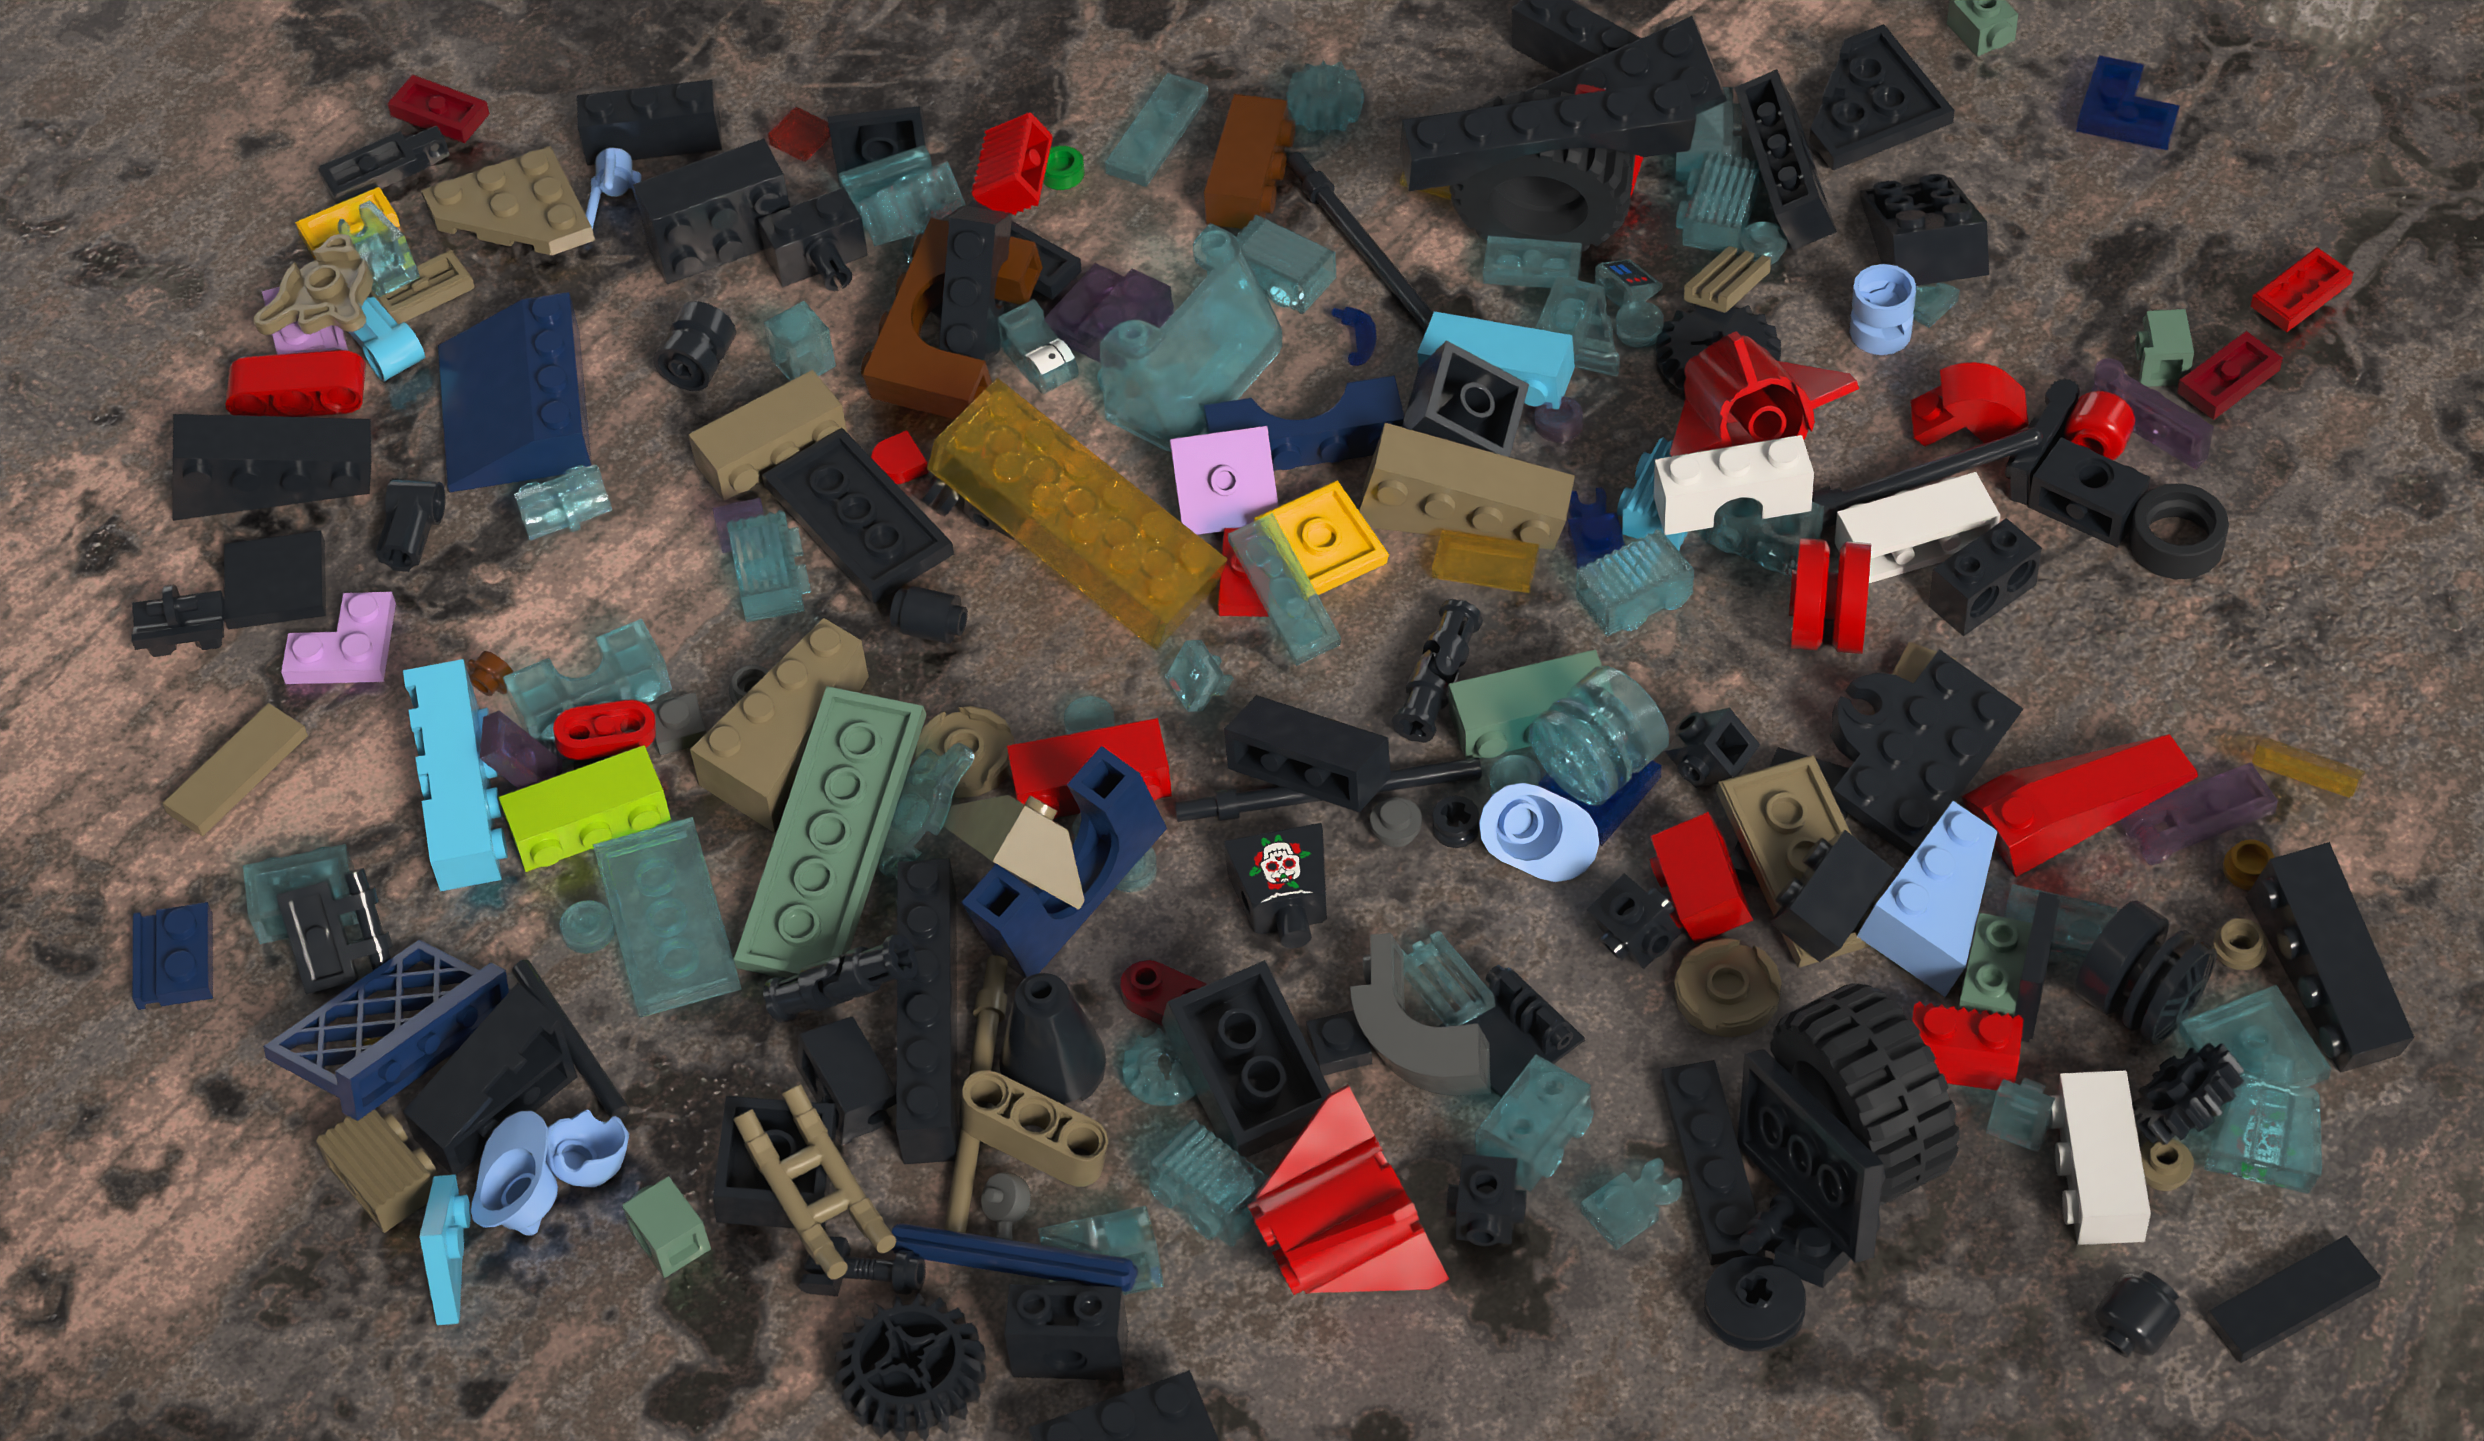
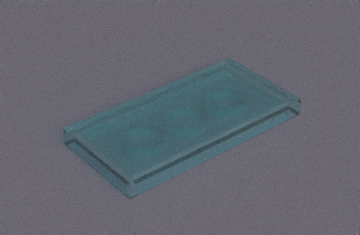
(666, 917)

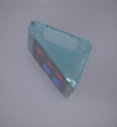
(1626, 282)

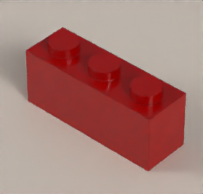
(1048, 764)

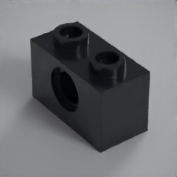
(2087, 491)

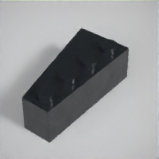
(265, 462)
(2330, 957)

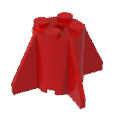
(1747, 397)
(1343, 1211)

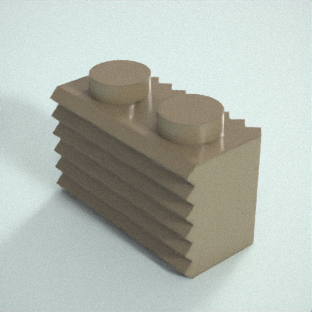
(378, 1167)

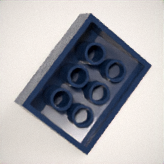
(515, 396)

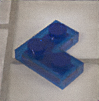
(2116, 111)

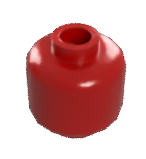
(2101, 423)

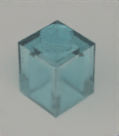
(799, 342)

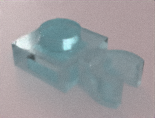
(1628, 1207)

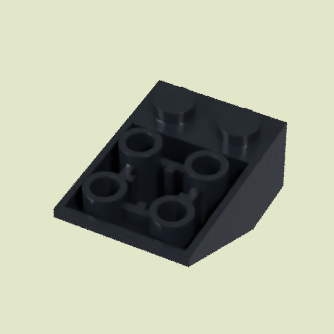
(1927, 229)

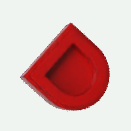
(900, 458)

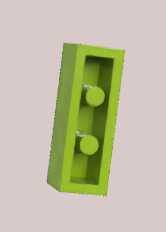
(585, 808)

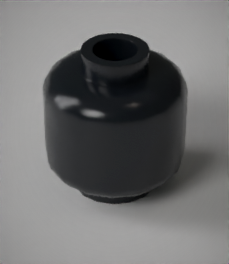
(2138, 1314)

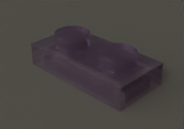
(516, 752)

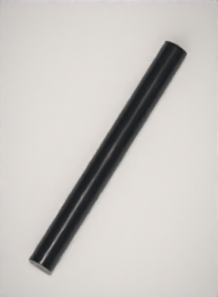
(580, 1053)

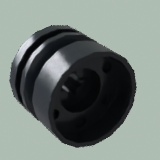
(2140, 968)

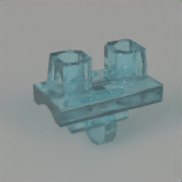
(562, 501)

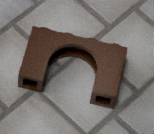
(906, 368)

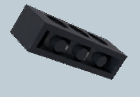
(1785, 160)

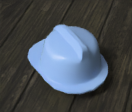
(1538, 832)
(513, 1176)

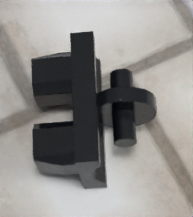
(178, 620)

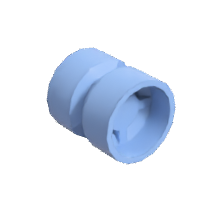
(1882, 309)

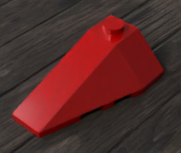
(2072, 798)

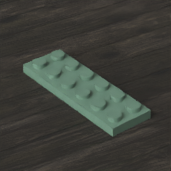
(830, 833)

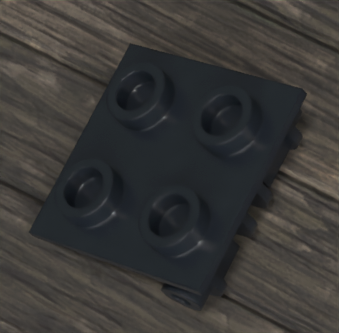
(1520, 1028)

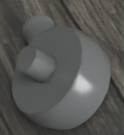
(1005, 1202)

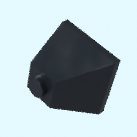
(875, 135)

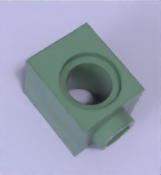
(666, 1226)

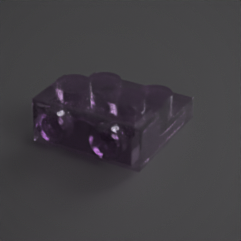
(1104, 301)

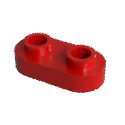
(604, 729)

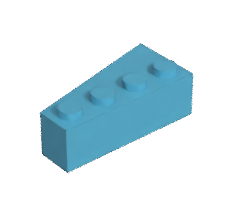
(453, 778)

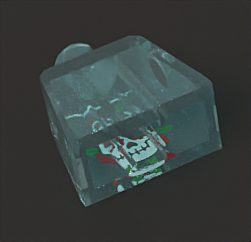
(2270, 1130)

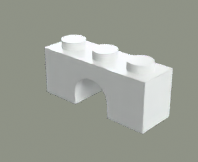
(1698, 483)

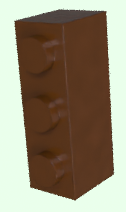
(1248, 161)

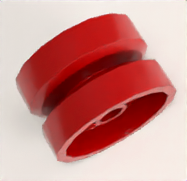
(1830, 595)

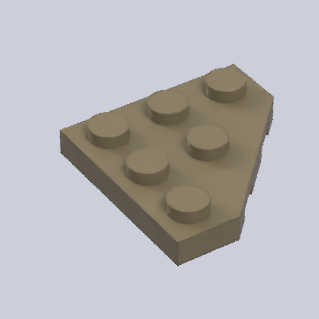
(513, 202)

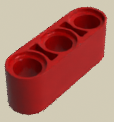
(296, 384)

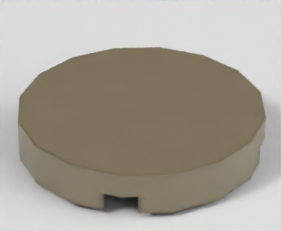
(980, 731)
(1727, 988)

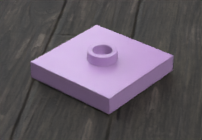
(1223, 479)

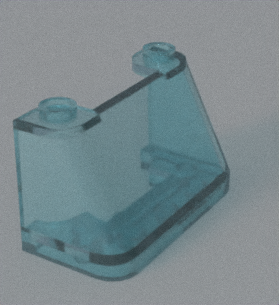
(1199, 356)

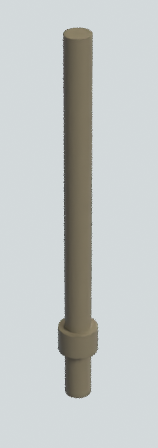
(989, 1010)

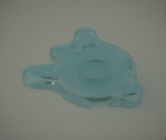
(923, 804)

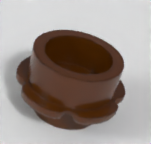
(489, 673)

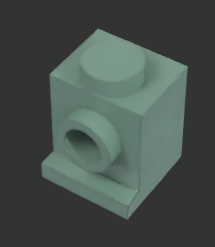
(1983, 23)
(2164, 347)

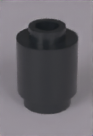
(928, 614)

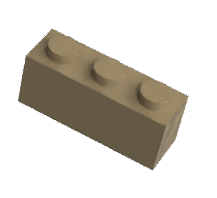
(765, 434)

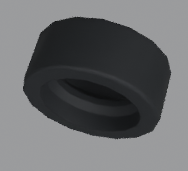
(2171, 559)

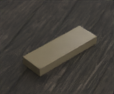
(235, 769)

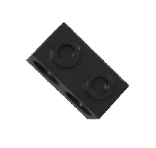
(1984, 576)

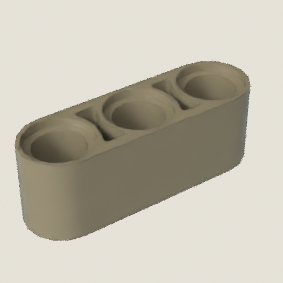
(1044, 1150)

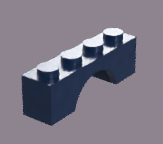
(1339, 434)

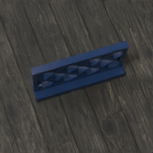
(408, 1044)

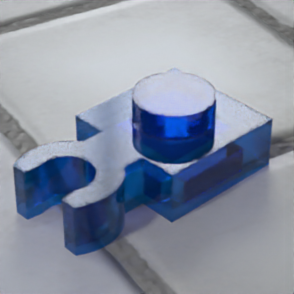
(1592, 530)

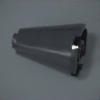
(1051, 1042)

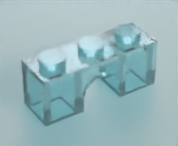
(628, 671)

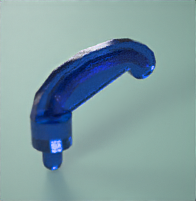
(1364, 332)

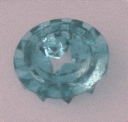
(1145, 1077)

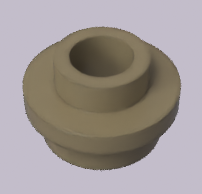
(2243, 933)
(2163, 1176)

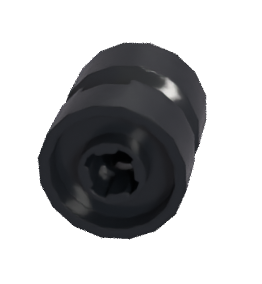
(694, 346)

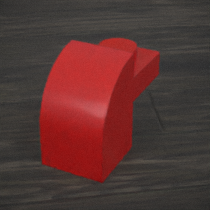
(1973, 398)

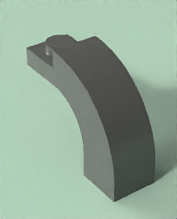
(1428, 1057)

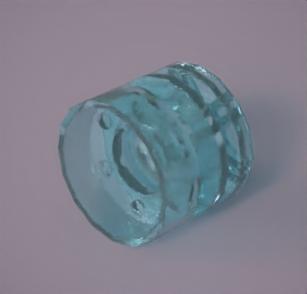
(1599, 735)

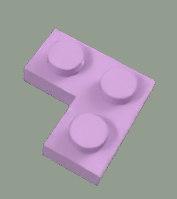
(353, 652)

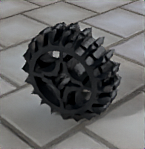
(893, 1392)

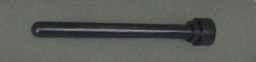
(1838, 500)

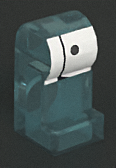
(1036, 348)

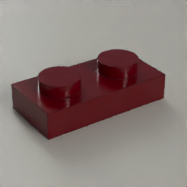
(433, 105)
(2229, 375)

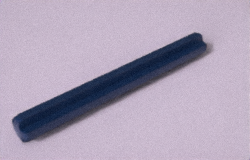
(1015, 1257)

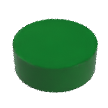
(1064, 168)

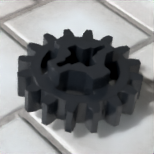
(2187, 1093)

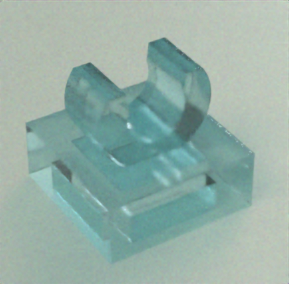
(1197, 676)
(2021, 1113)

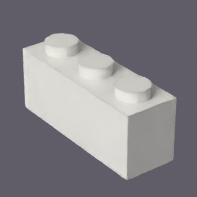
(1919, 524)
(2100, 1158)

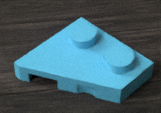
(443, 1246)

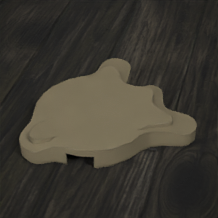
(321, 292)

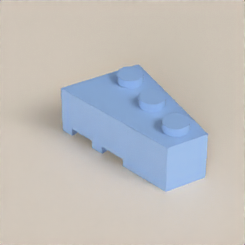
(1934, 901)

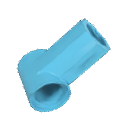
(386, 343)

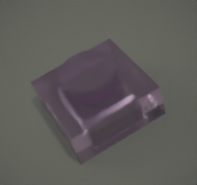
(734, 512)

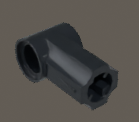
(410, 513)

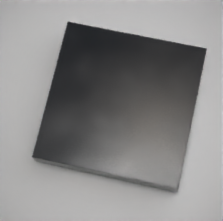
(274, 580)
(2036, 962)

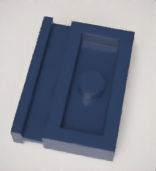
(173, 956)

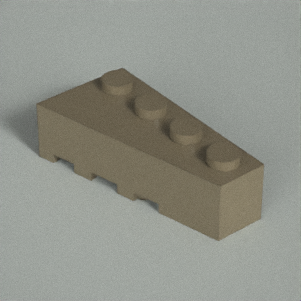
(1439, 484)
(761, 741)

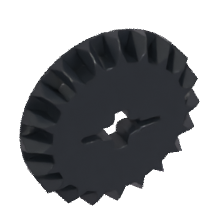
(1701, 327)

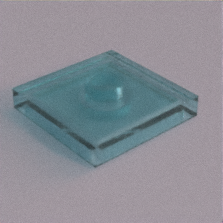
(2256, 1028)

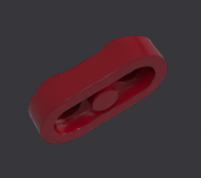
(1151, 999)

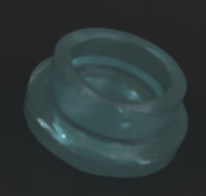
(1764, 240)

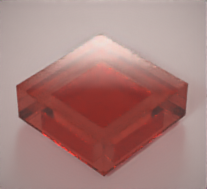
(799, 134)

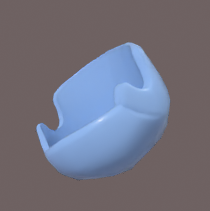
(586, 1149)

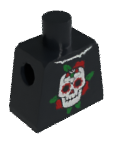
(1280, 881)

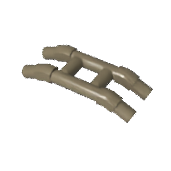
(822, 1152)

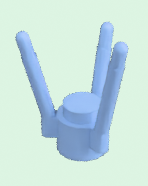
(612, 177)

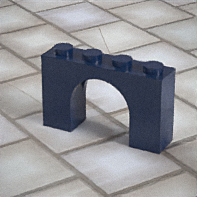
(1113, 835)

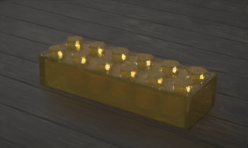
(1076, 513)

